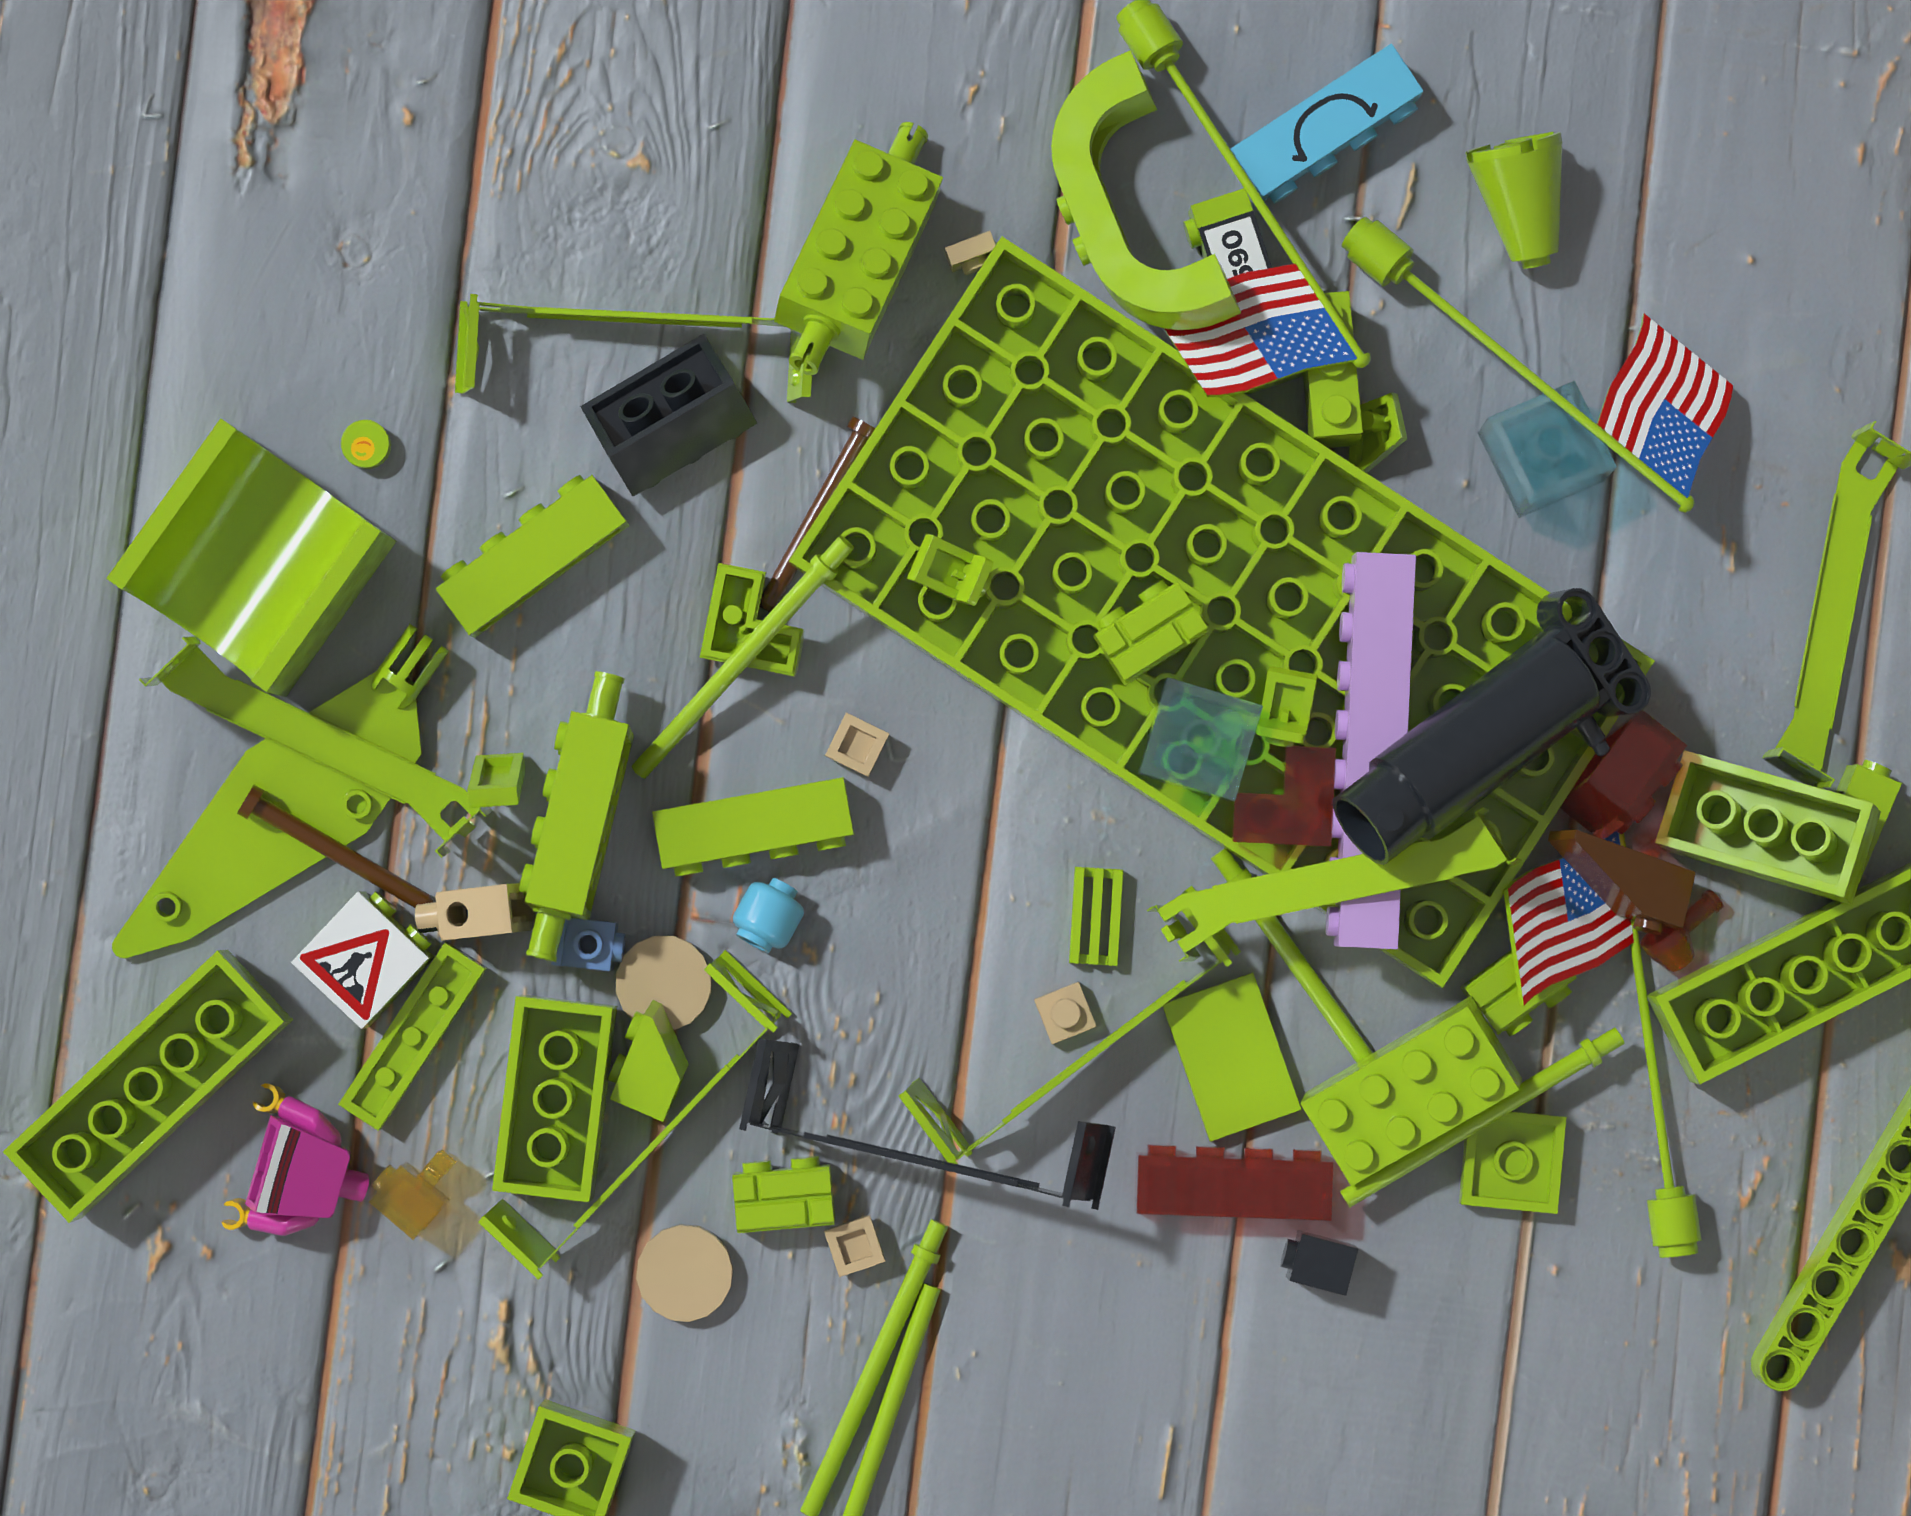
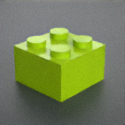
(570, 1462)

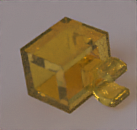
(412, 1197)

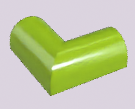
(734, 617)

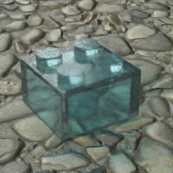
(1545, 451)
(1200, 739)

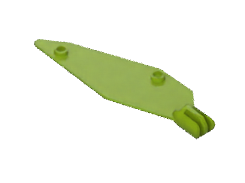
(239, 859)

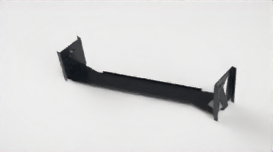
(1086, 1164)

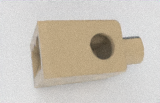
(490, 912)

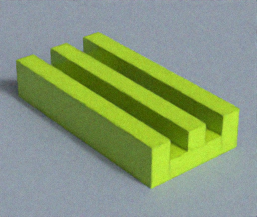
(1115, 912)

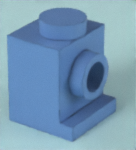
(609, 944)

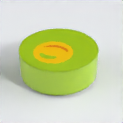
(365, 444)

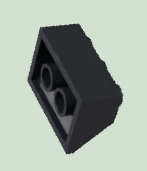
(668, 415)

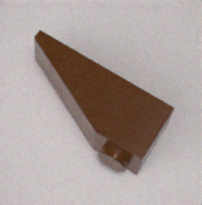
(1629, 881)

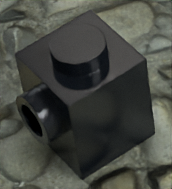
(1319, 1262)

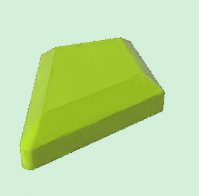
(1382, 431)

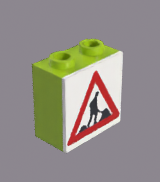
(364, 958)

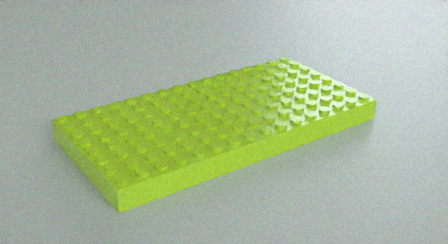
(1103, 467)

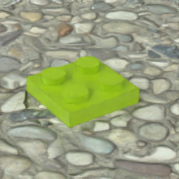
(1515, 1163)

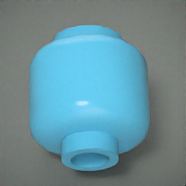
(768, 915)

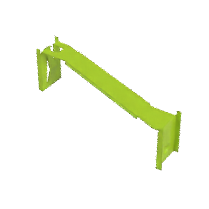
(467, 349)
(1834, 605)
(202, 682)
(1464, 851)
(1219, 944)
(521, 1238)

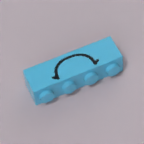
(1328, 123)

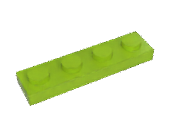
(412, 1036)

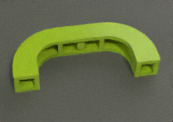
(1087, 120)

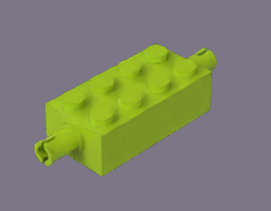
(858, 249)
(579, 816)

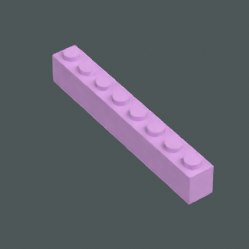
(1374, 715)

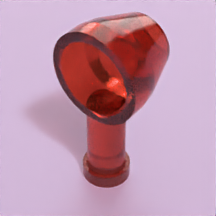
(1674, 946)

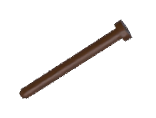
(785, 572)
(331, 848)

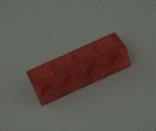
(1234, 1185)

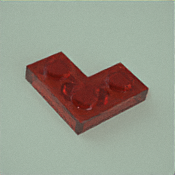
(1301, 813)

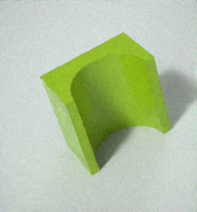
(252, 558)

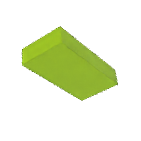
(496, 780)

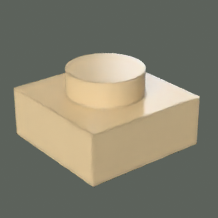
(970, 253)
(857, 744)
(1065, 1012)
(854, 1245)

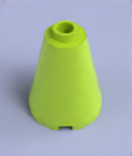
(1522, 193)

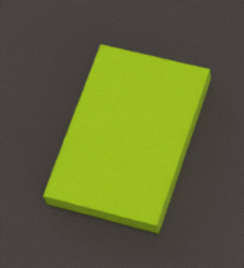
(1231, 1056)

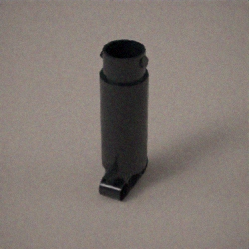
(1495, 729)

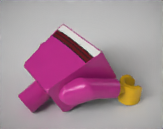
(297, 1171)

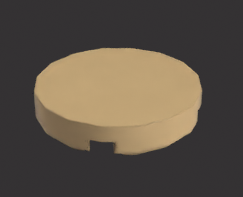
(666, 972)
(684, 1273)

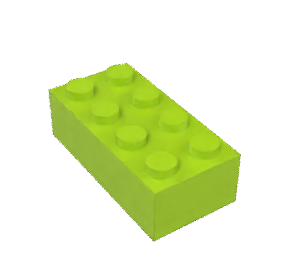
(1768, 827)
(1411, 1091)
(554, 1098)

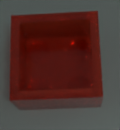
(1620, 784)

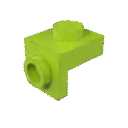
(951, 570)
(1286, 706)

